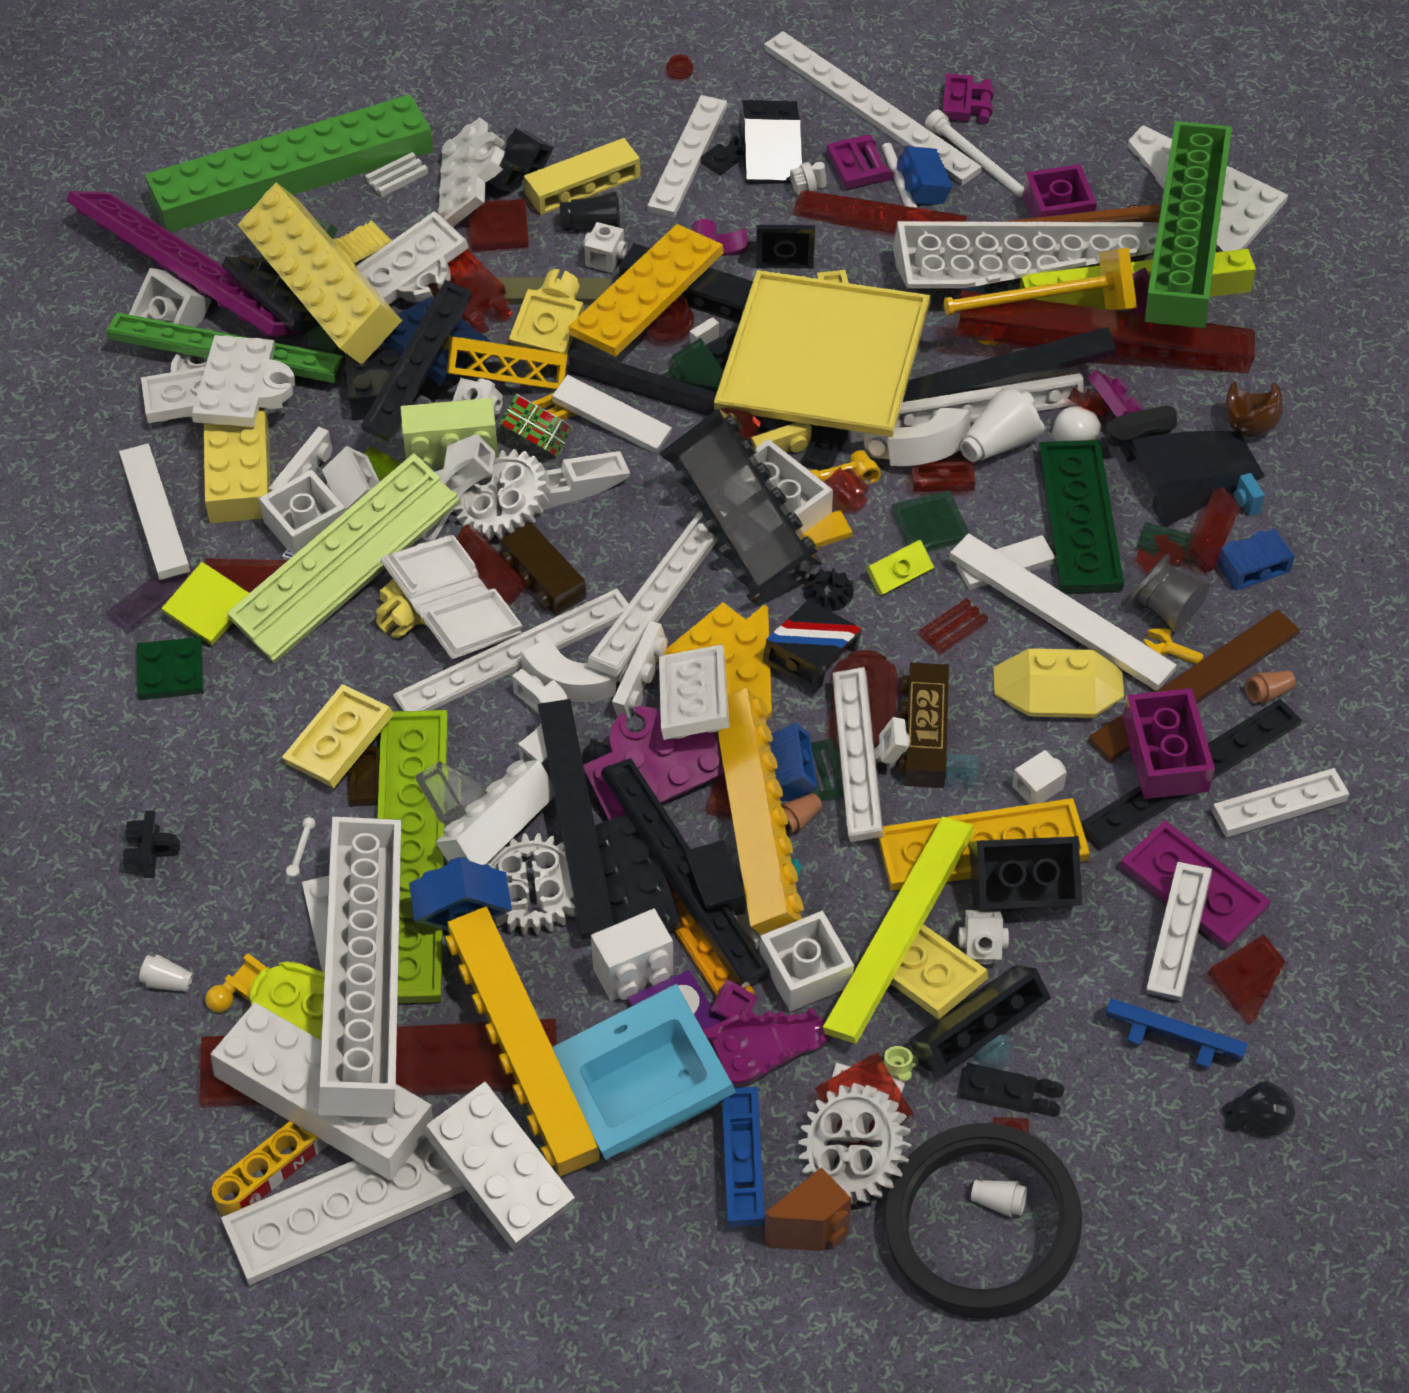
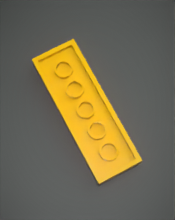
(645, 290)
(906, 841)

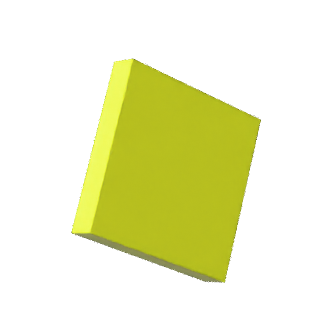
(204, 602)

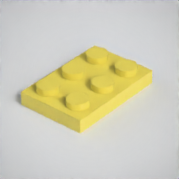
(338, 735)
(937, 973)

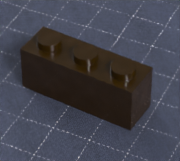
(543, 569)

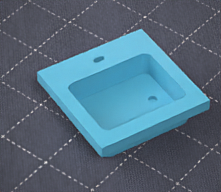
(643, 1072)

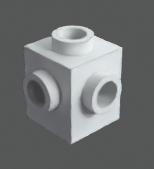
(604, 241)
(481, 389)
(980, 925)

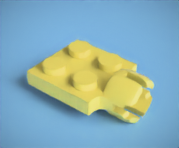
(547, 314)
(396, 610)

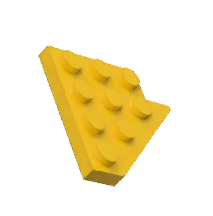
(742, 644)

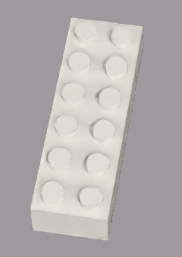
(282, 1071)

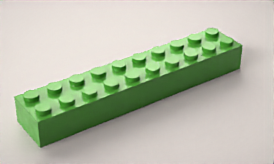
(294, 159)
(1188, 225)

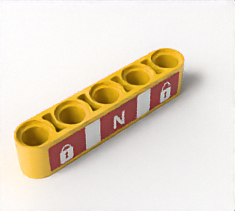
(265, 1157)

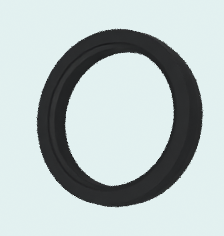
(1004, 1299)

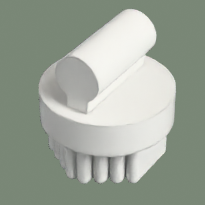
(808, 177)

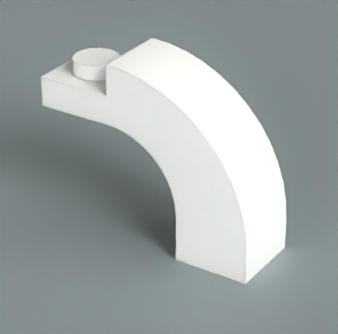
(922, 442)
(577, 679)
(533, 692)

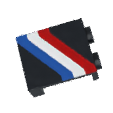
(809, 644)

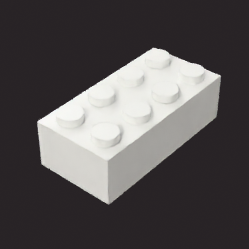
(499, 1165)

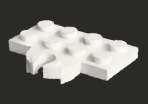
(465, 167)
(414, 260)
(241, 380)
(173, 393)

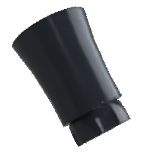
(585, 212)

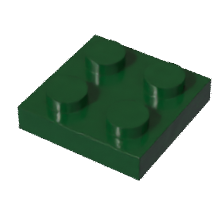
(170, 668)

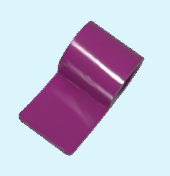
(732, 242)

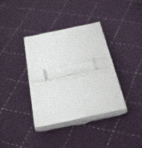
(450, 596)

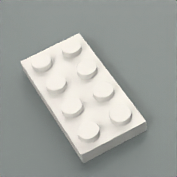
(693, 692)

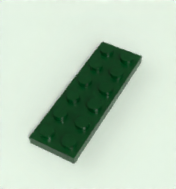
(1080, 516)

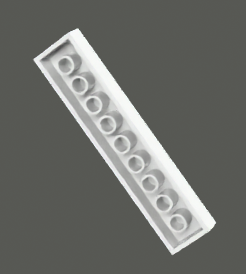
(361, 969)

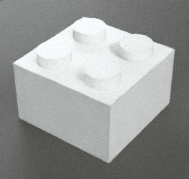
(300, 510)
(632, 955)
(806, 960)

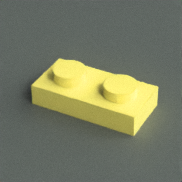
(789, 438)

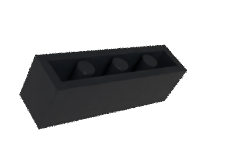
(979, 1019)

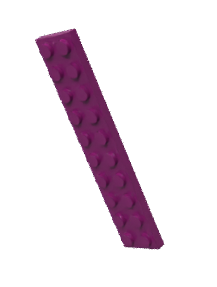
(178, 256)

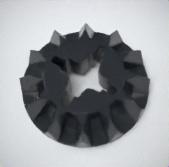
(840, 594)

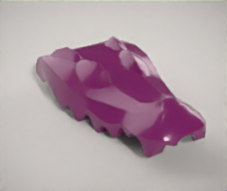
(757, 1044)

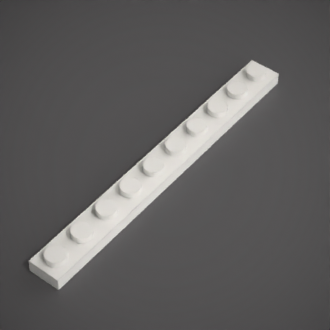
(869, 105)

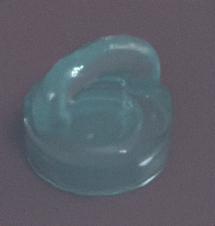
(995, 1053)

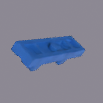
(1147, 1020)
(743, 1158)

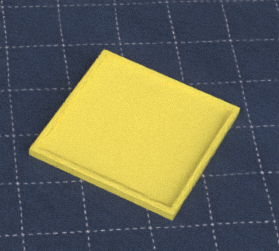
(823, 353)

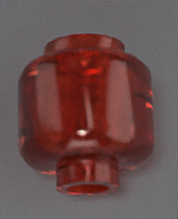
(848, 490)

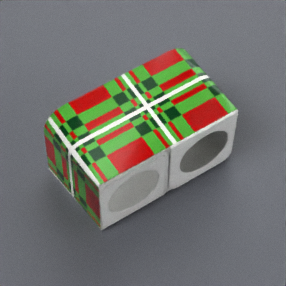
(536, 425)

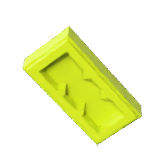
(899, 567)

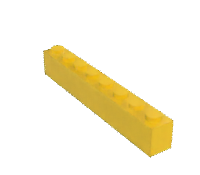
(758, 815)
(522, 1041)

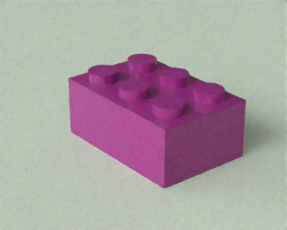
(1168, 743)

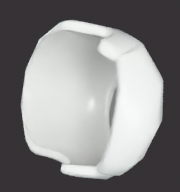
(1076, 424)

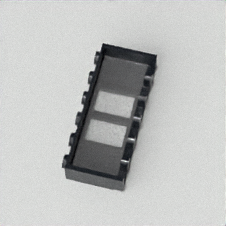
(742, 507)

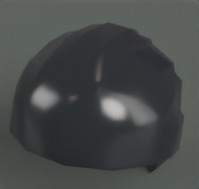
(1262, 1108)

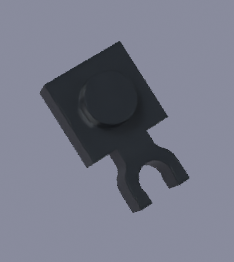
(722, 158)

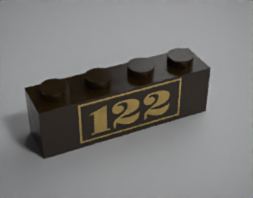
(926, 725)

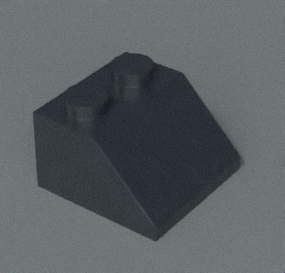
(785, 246)

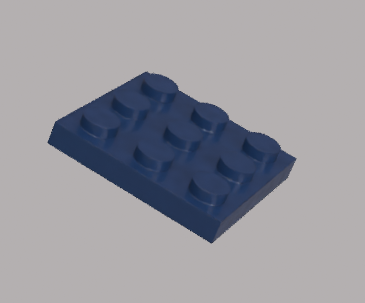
(404, 331)

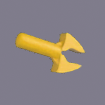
(1167, 646)

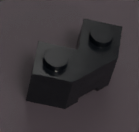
(522, 156)

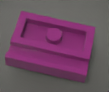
(1114, 394)

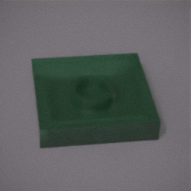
(932, 520)

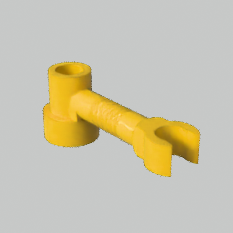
(859, 463)

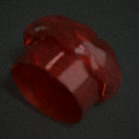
(672, 323)

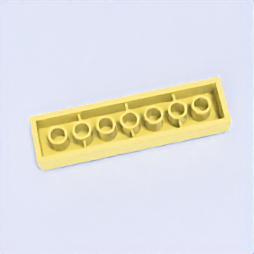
(319, 273)

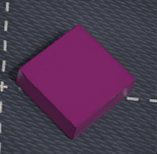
(732, 1001)

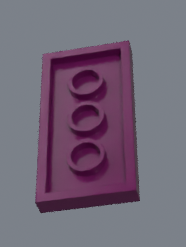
(1230, 901)

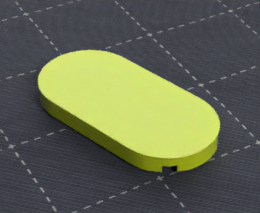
(293, 994)

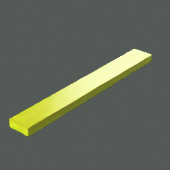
(898, 930)

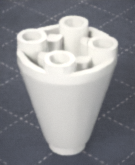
(1003, 425)

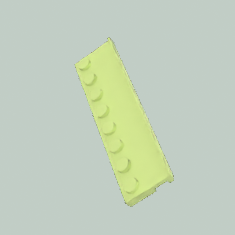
(343, 558)

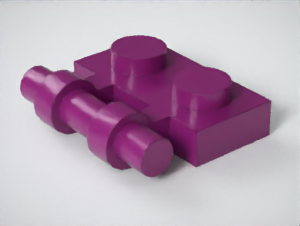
(959, 94)

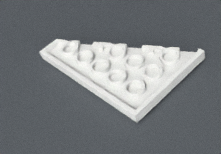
(1245, 201)

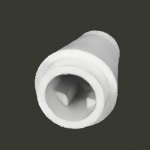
(164, 974)
(1001, 1196)

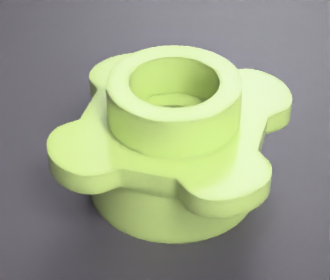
(903, 1056)

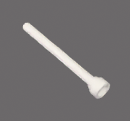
(938, 123)

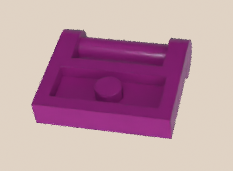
(852, 166)

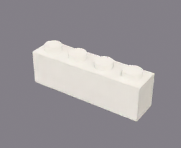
(498, 814)

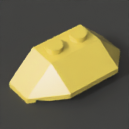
(1059, 683)

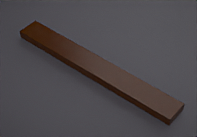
(1209, 674)

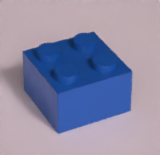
(457, 891)

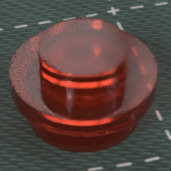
(679, 67)

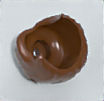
(1253, 412)

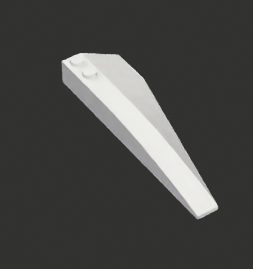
(1003, 251)

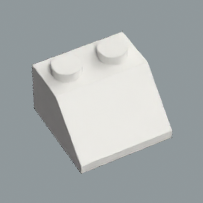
(170, 300)

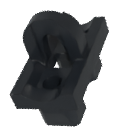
(153, 845)

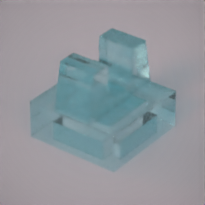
(962, 763)

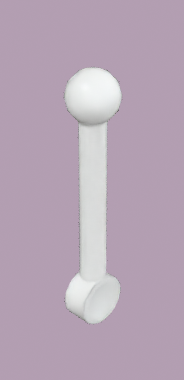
(293, 870)

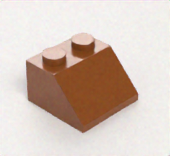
(809, 1216)

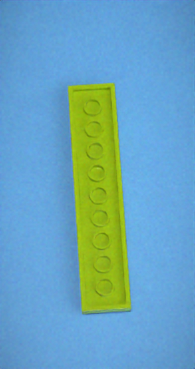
(407, 747)

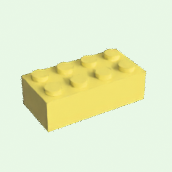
(236, 469)

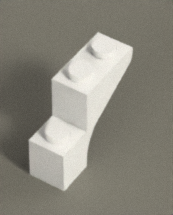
(464, 465)

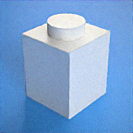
(1039, 778)

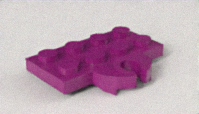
(667, 765)

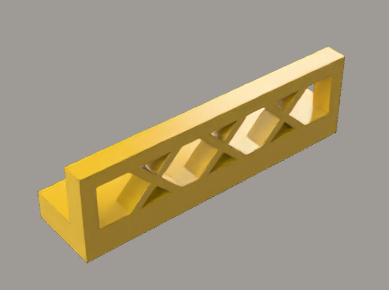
(504, 352)

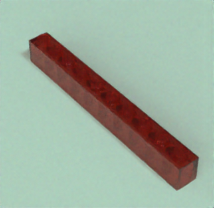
(1040, 322)

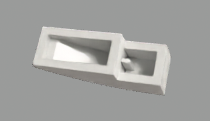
(585, 477)

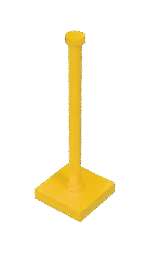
(1115, 280)

